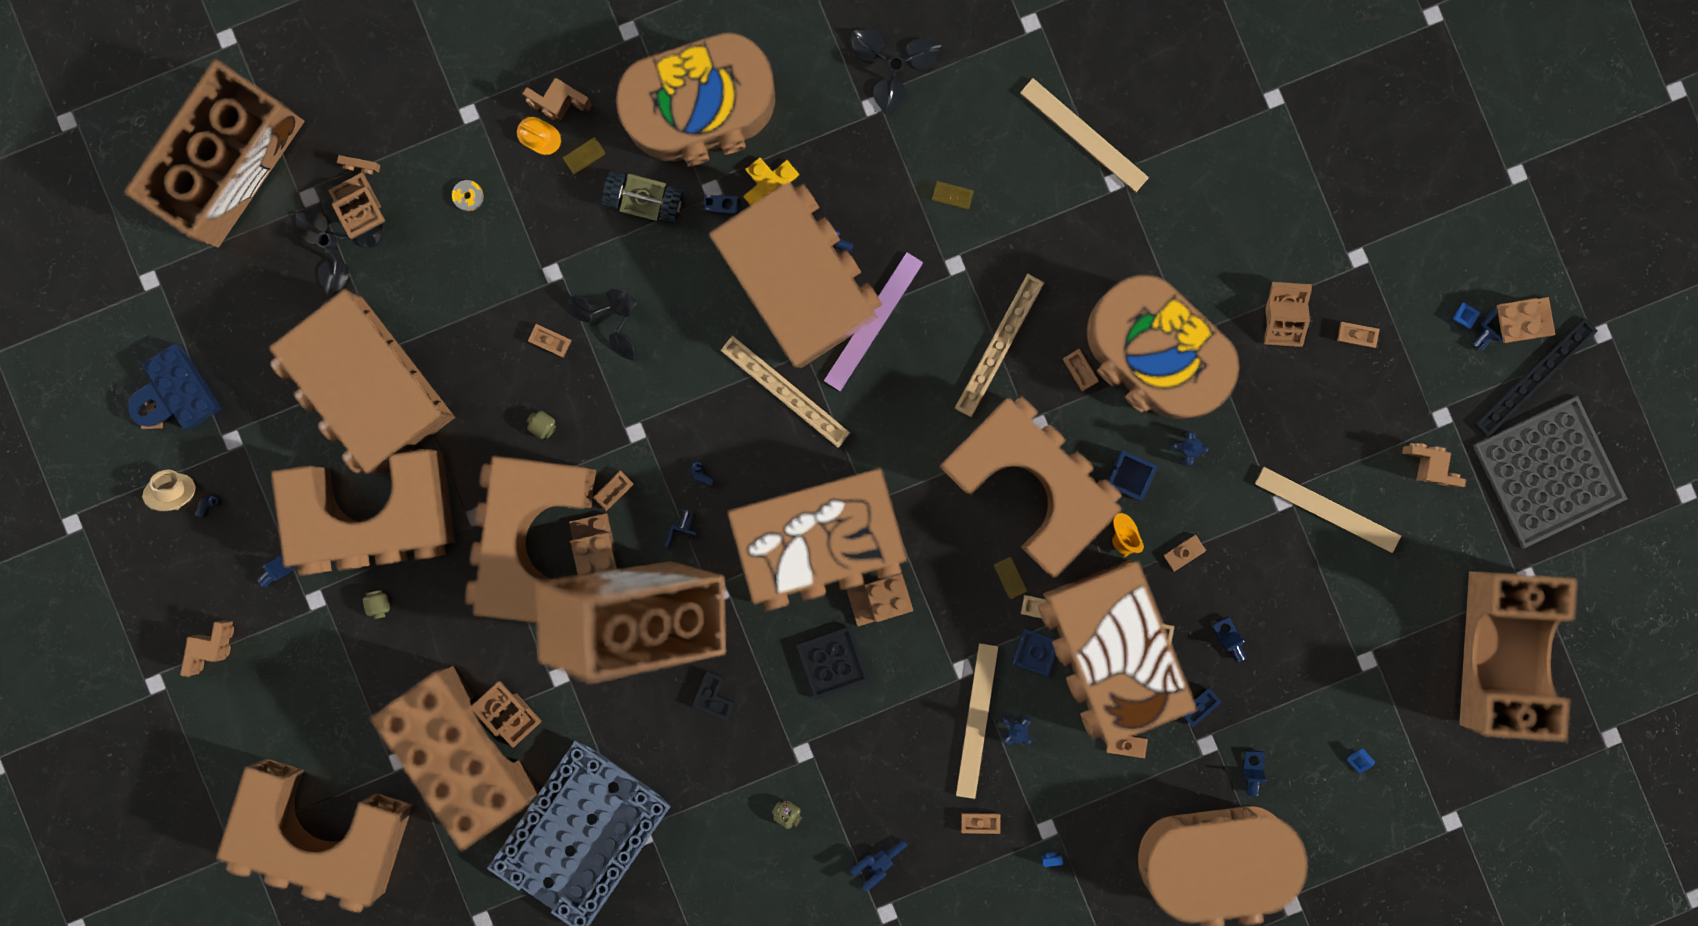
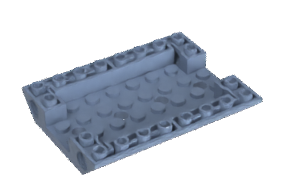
(560, 820)

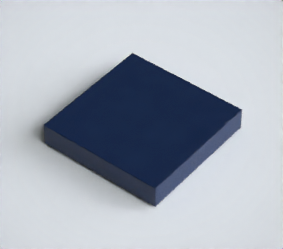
(1035, 652)

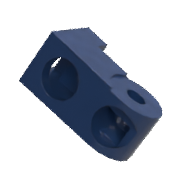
(722, 204)

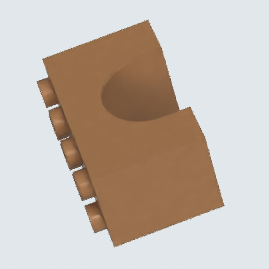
(515, 498)
(1075, 503)
(319, 531)
(1509, 655)
(453, 757)
(271, 840)

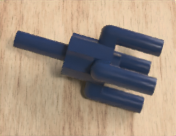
(1190, 448)
(1017, 731)
(877, 865)

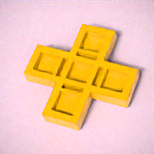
(768, 181)

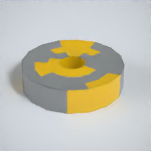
(461, 189)

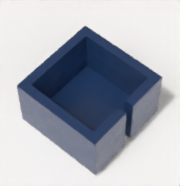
(1131, 475)

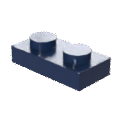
(1204, 704)

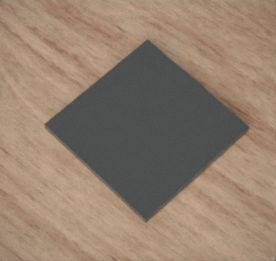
(1549, 472)

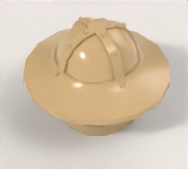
(168, 490)

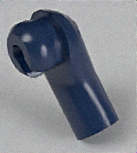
(843, 244)
(699, 474)
(206, 502)

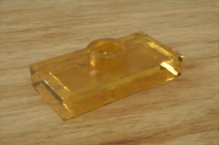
(584, 155)
(952, 195)
(1010, 578)

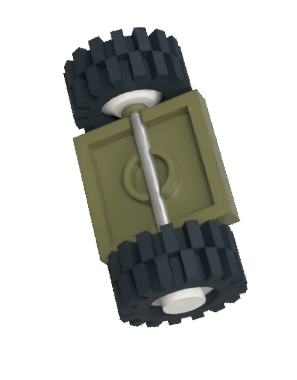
(642, 197)

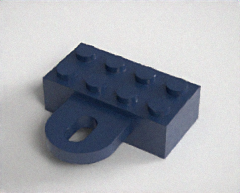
(175, 389)

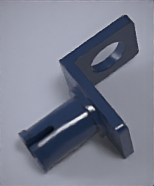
(1488, 334)
(684, 527)
(275, 570)
(1231, 640)
(1254, 773)

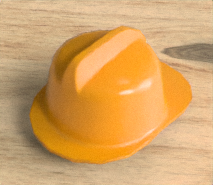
(538, 135)
(1126, 535)

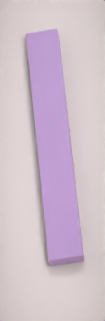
(863, 338)

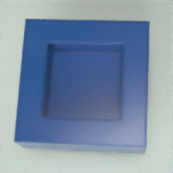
(1466, 315)
(1361, 760)
(1052, 859)

